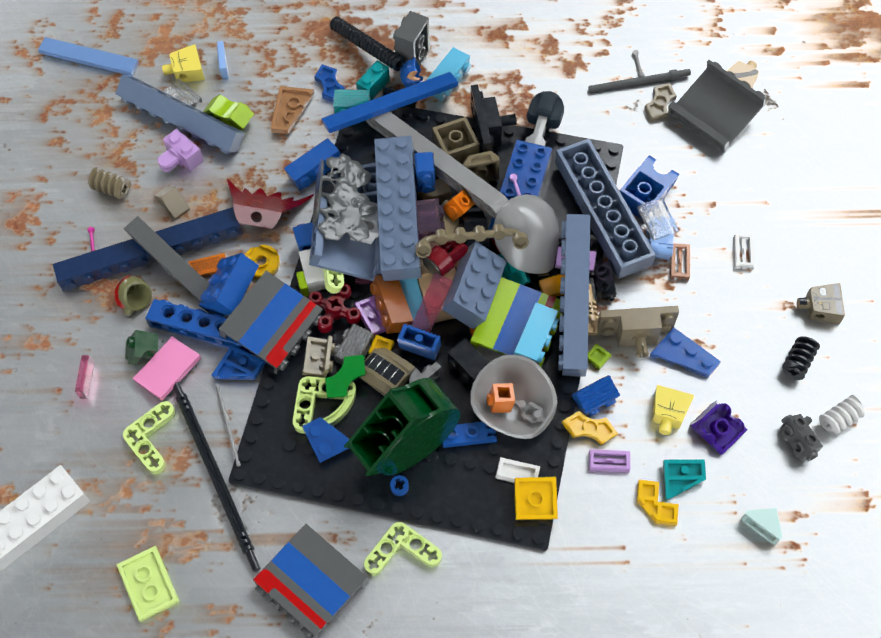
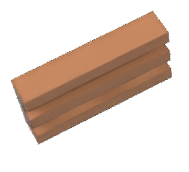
(680, 275)

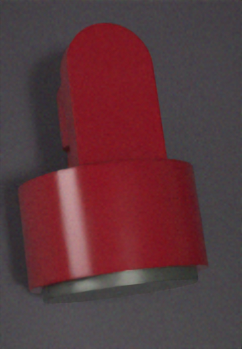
(440, 261)

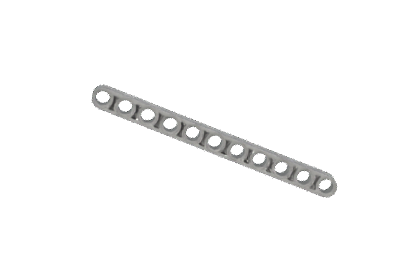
(445, 166)

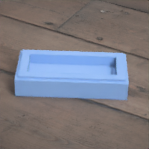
(222, 58)

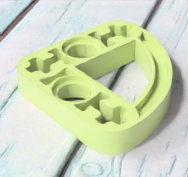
(311, 394)

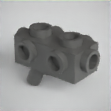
(800, 436)

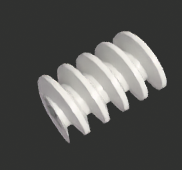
(842, 415)

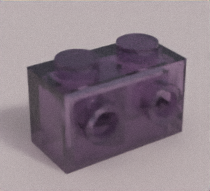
(429, 217)

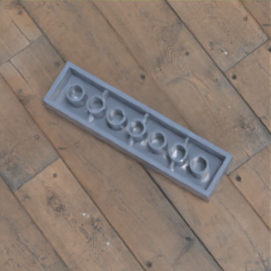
(397, 208)
(609, 213)
(576, 295)

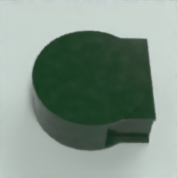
(404, 428)

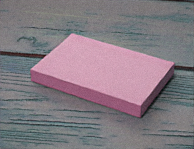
(167, 368)

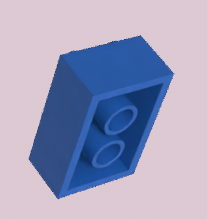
(228, 284)

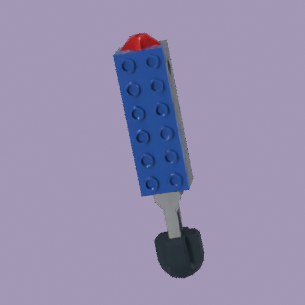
(531, 157)

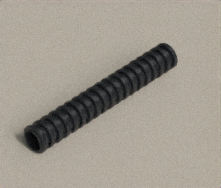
(367, 43)

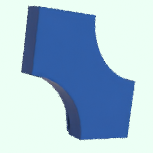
(327, 78)

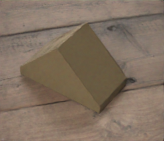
(172, 201)

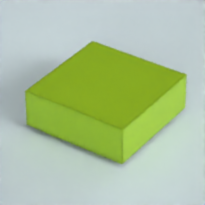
(302, 284)
(598, 356)

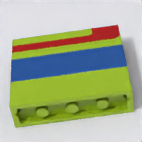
(509, 316)

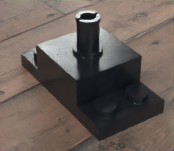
(487, 120)

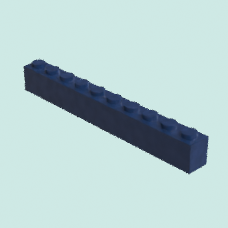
(130, 255)

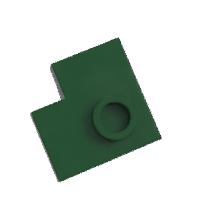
(141, 345)

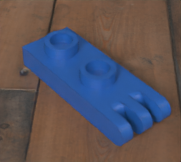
(470, 434)

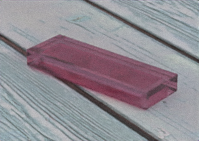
(432, 303)

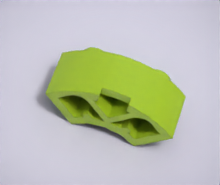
(229, 112)

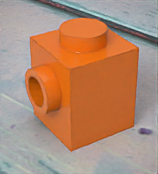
(458, 205)
(501, 398)

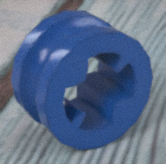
(397, 492)

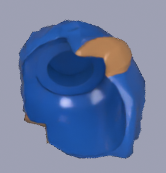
(410, 73)

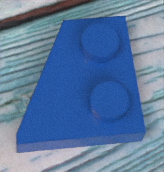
(238, 366)

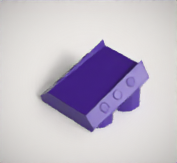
(719, 426)

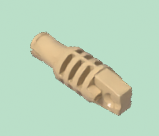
(593, 314)

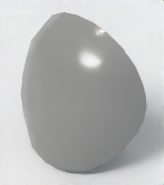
(539, 222)
(533, 394)

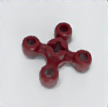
(335, 309)

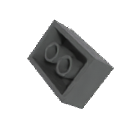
(413, 38)

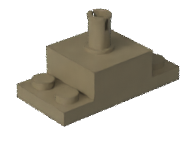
(637, 325)

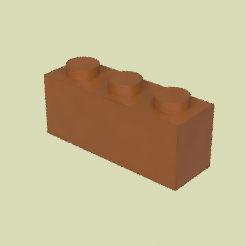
(391, 304)

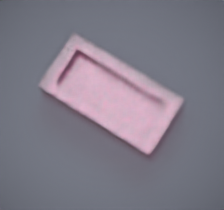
(84, 377)

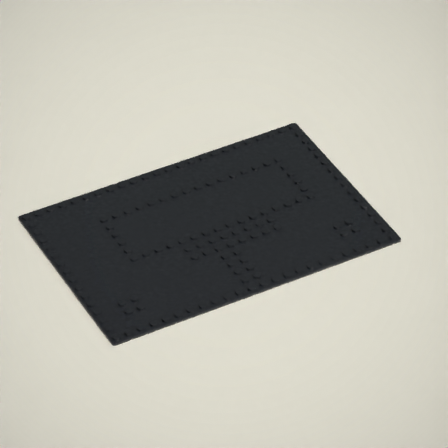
(452, 485)

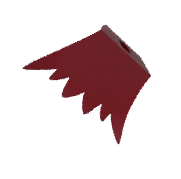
(268, 206)

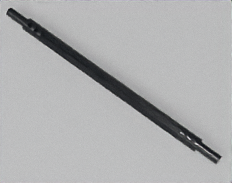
(228, 504)

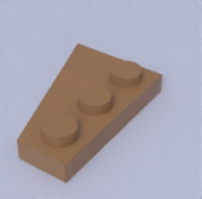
(289, 107)

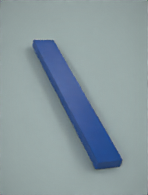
(389, 102)

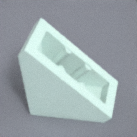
(765, 523)

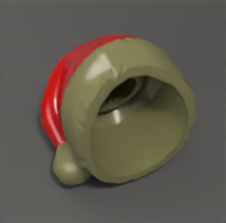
(132, 295)

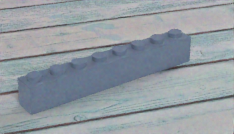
(180, 114)

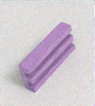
(609, 468)

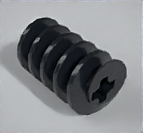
(800, 357)

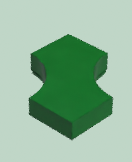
(338, 384)

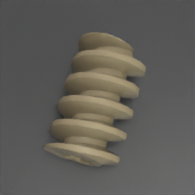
(108, 183)

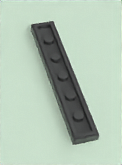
(167, 257)

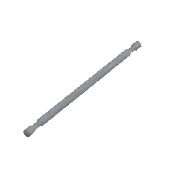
(228, 425)

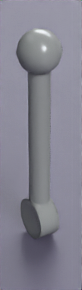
(635, 53)

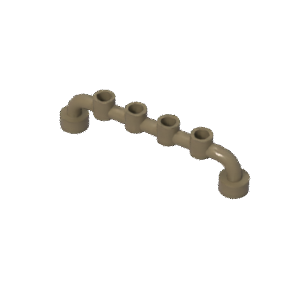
(519, 239)

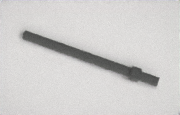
(671, 74)

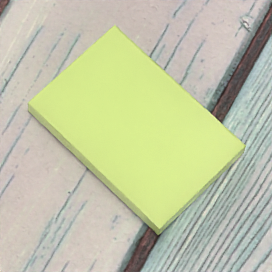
(148, 583)

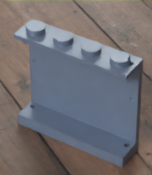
(344, 255)

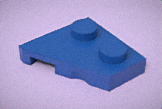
(324, 439)

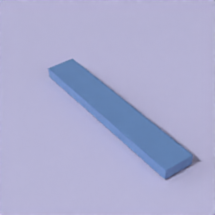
(88, 56)

